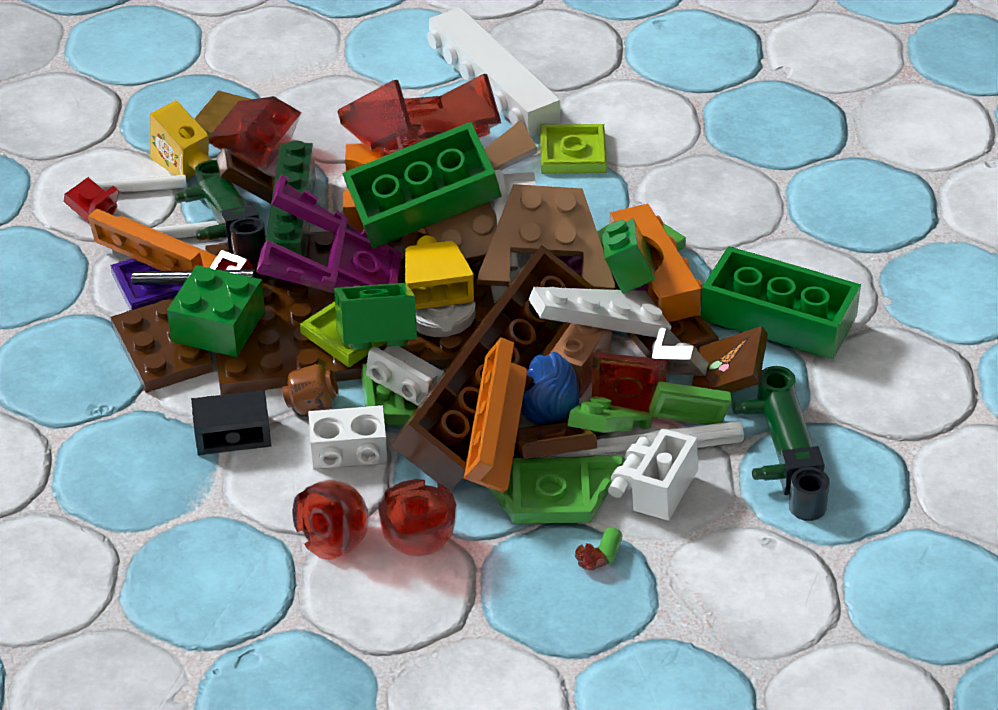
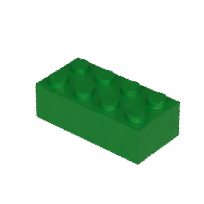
(422, 184)
(789, 301)

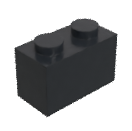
(231, 422)

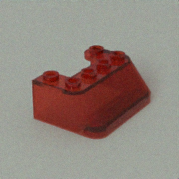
(392, 123)

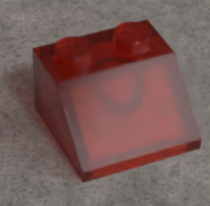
(256, 129)
(628, 379)

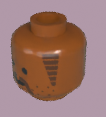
(310, 389)

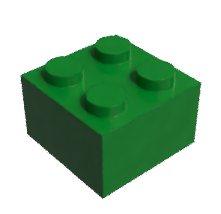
(216, 310)
(375, 315)

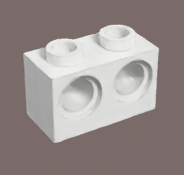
(347, 437)

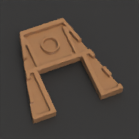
(476, 227)

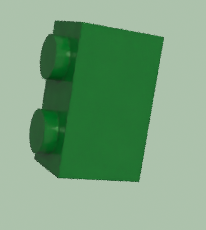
(627, 255)

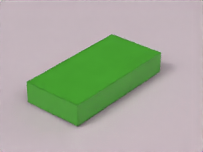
(689, 403)

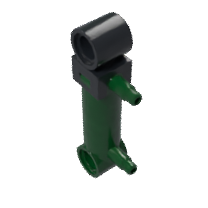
(237, 221)
(799, 461)

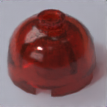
(417, 517)
(331, 518)

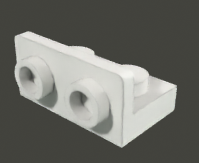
(402, 372)

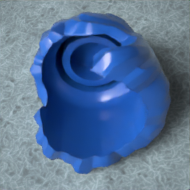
(553, 392)

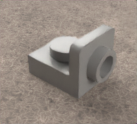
(683, 356)

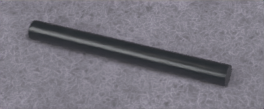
(176, 277)

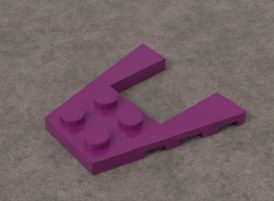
(351, 255)

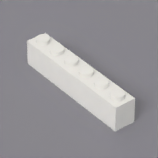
(476, 53)

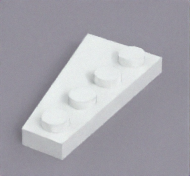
(600, 308)

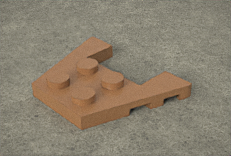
(550, 218)

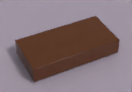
(246, 175)

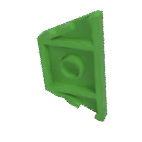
(557, 488)

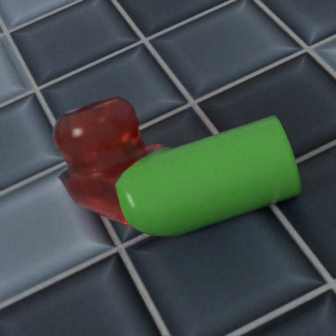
(593, 558)

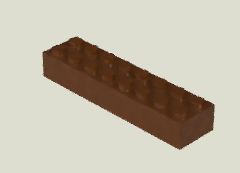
(442, 425)

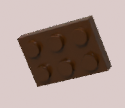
(148, 345)

